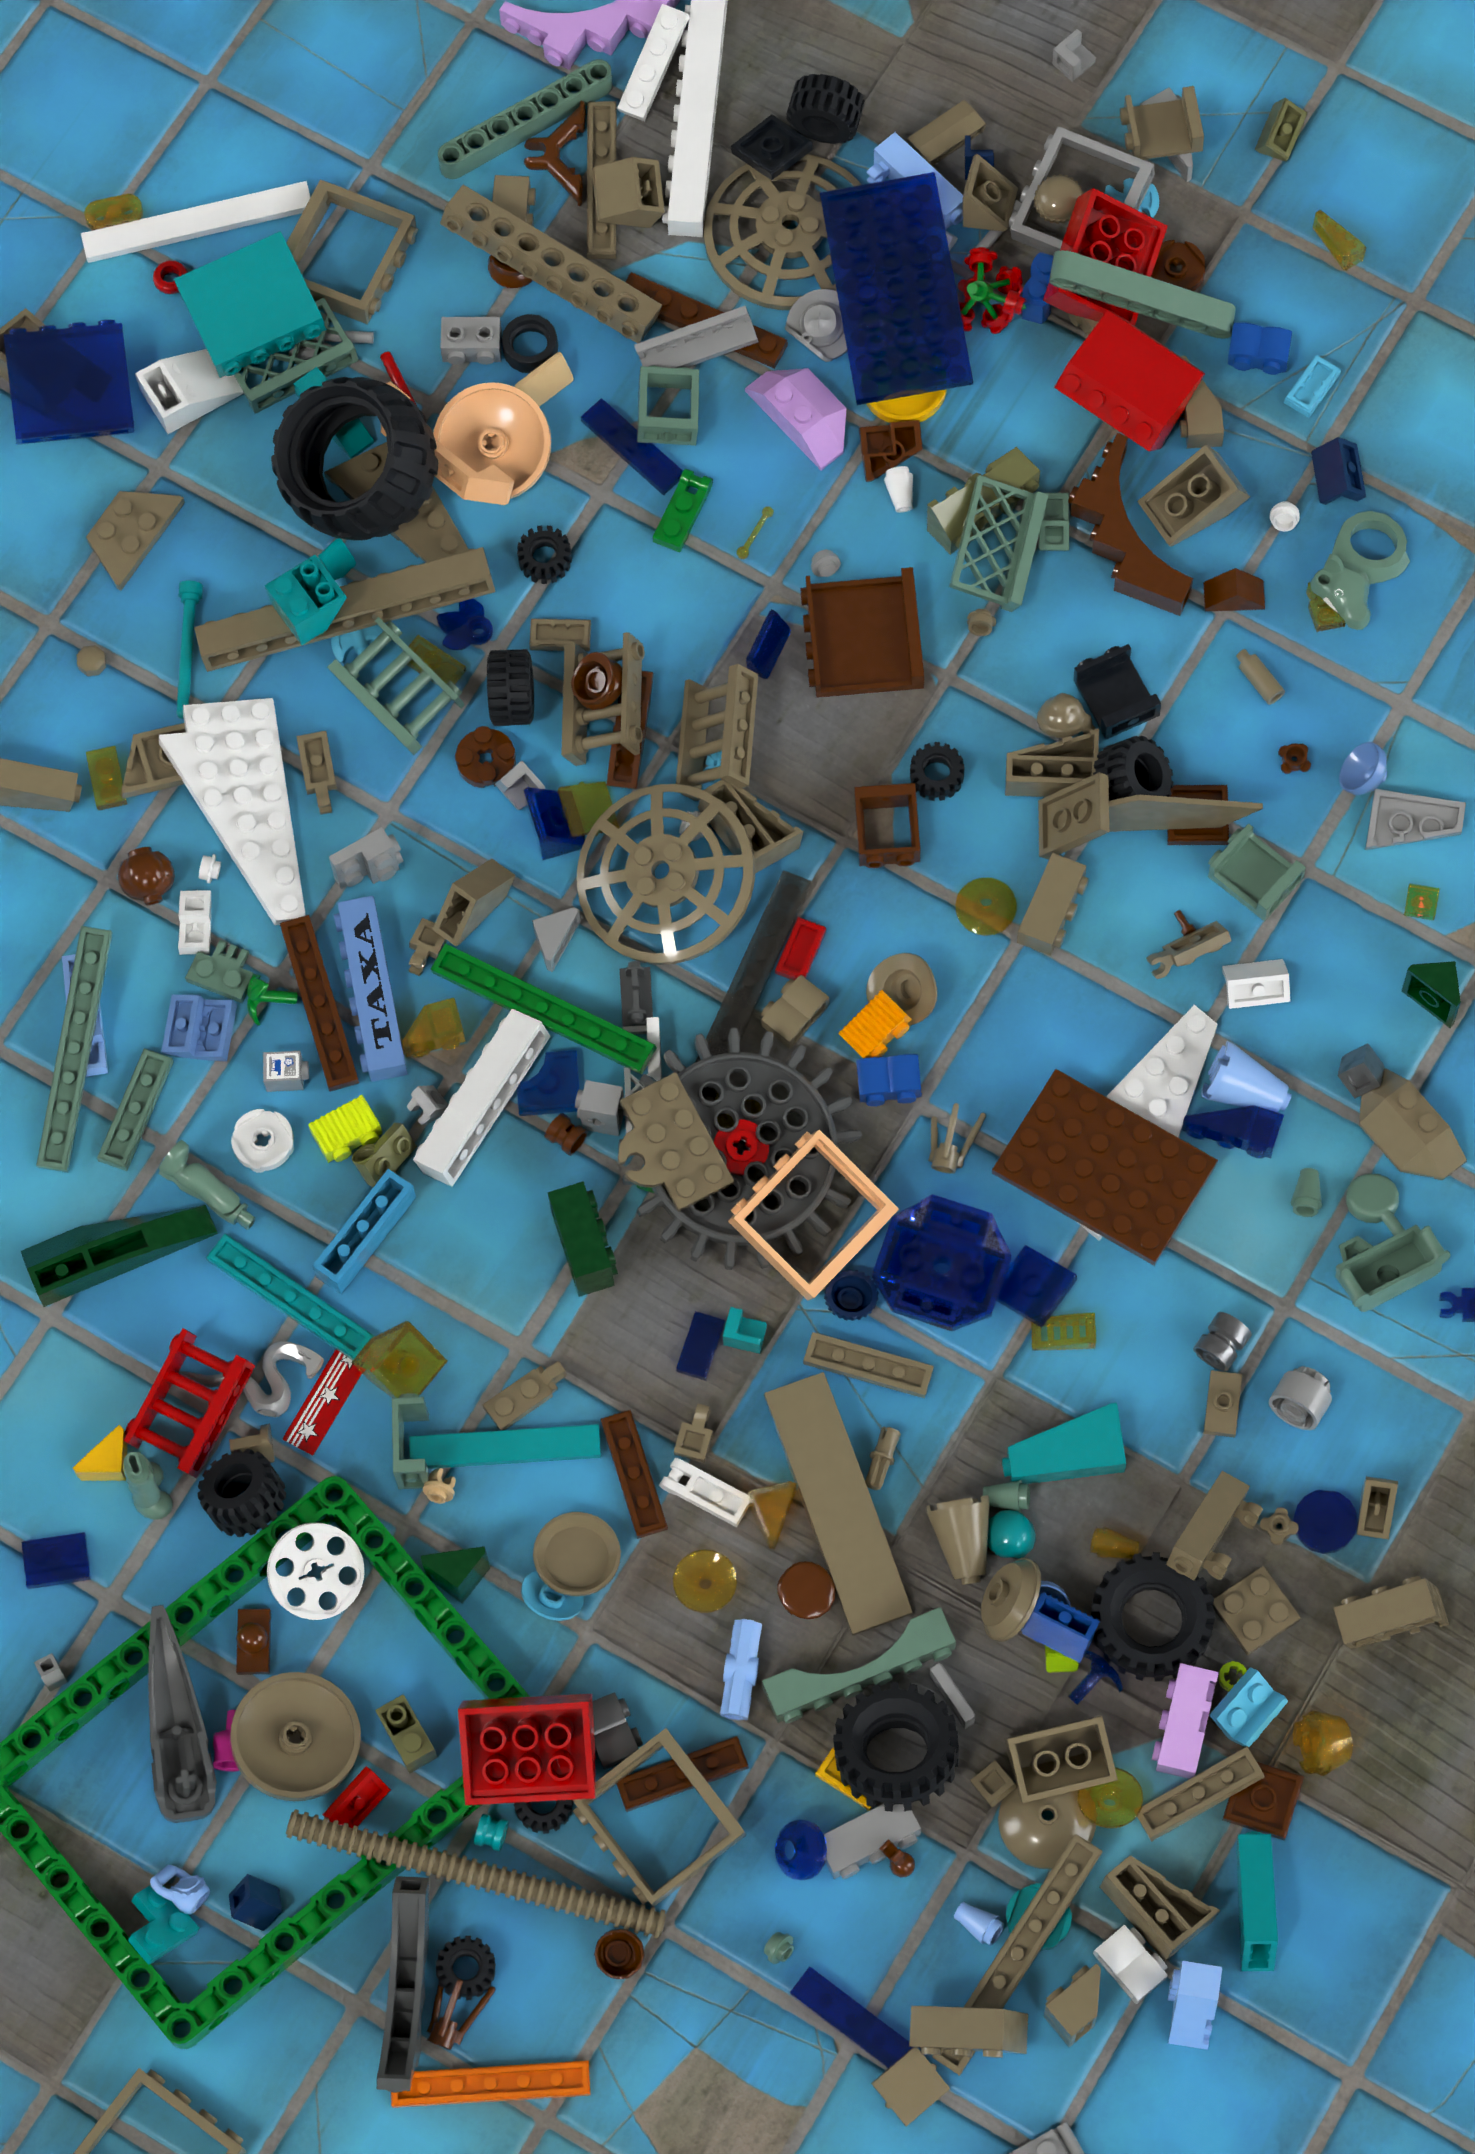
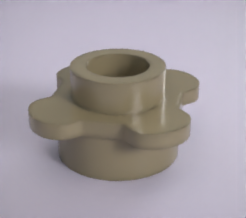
(1279, 1517)

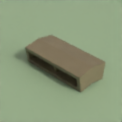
(947, 133)

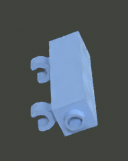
(898, 160)

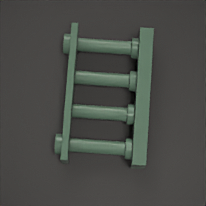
(389, 712)

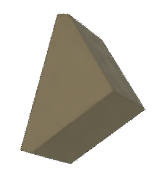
(1376, 1507)

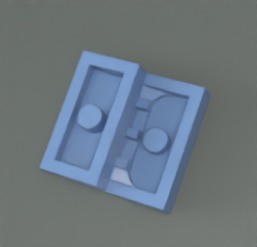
(199, 1028)

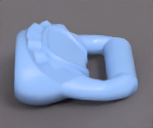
(186, 1894)

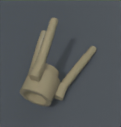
(946, 1158)

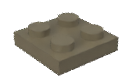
(1255, 1610)

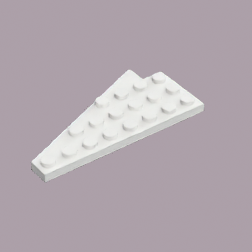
(239, 782)
(1167, 1077)

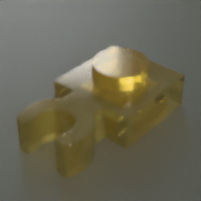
(1322, 614)

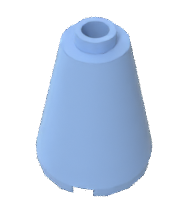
(1244, 1082)

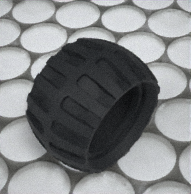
(305, 439)

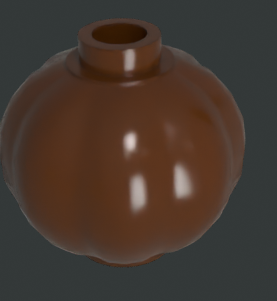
(146, 875)

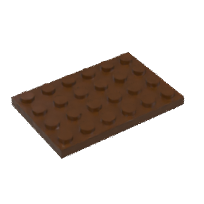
(1105, 1167)

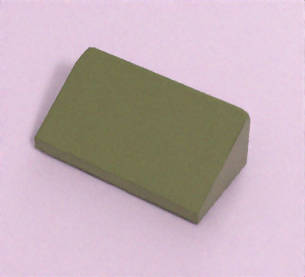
(1281, 130)

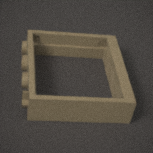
(394, 258)
(606, 1841)
(176, 2099)

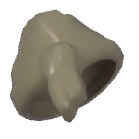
(1063, 717)

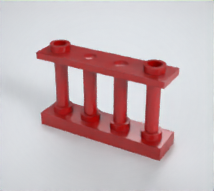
(206, 1428)

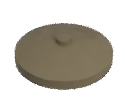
(295, 1736)

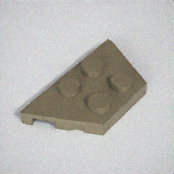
(130, 531)
(148, 765)

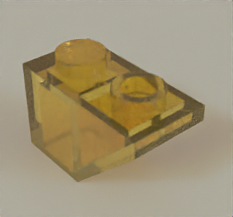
(433, 1029)

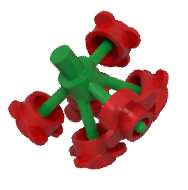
(975, 289)

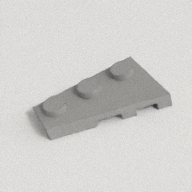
(1411, 818)

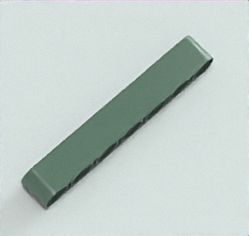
(518, 130)
(1142, 294)

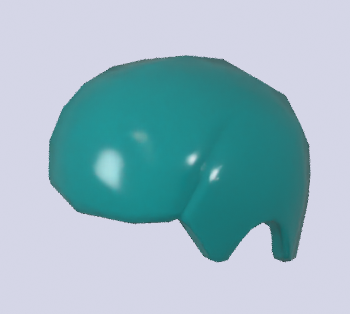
(1010, 1534)

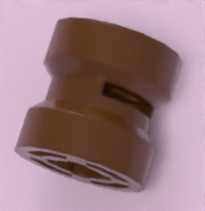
(566, 1134)

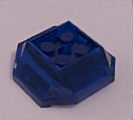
(947, 1234)

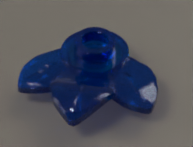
(461, 625)

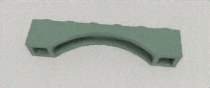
(798, 1691)

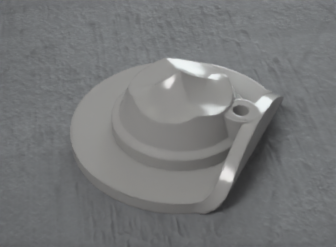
(818, 324)

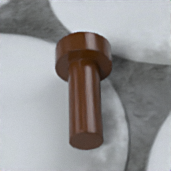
(1187, 929)

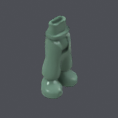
(203, 1185)
(143, 1482)

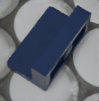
(1338, 471)

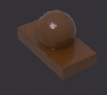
(253, 1641)

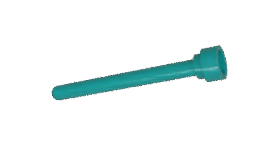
(190, 594)

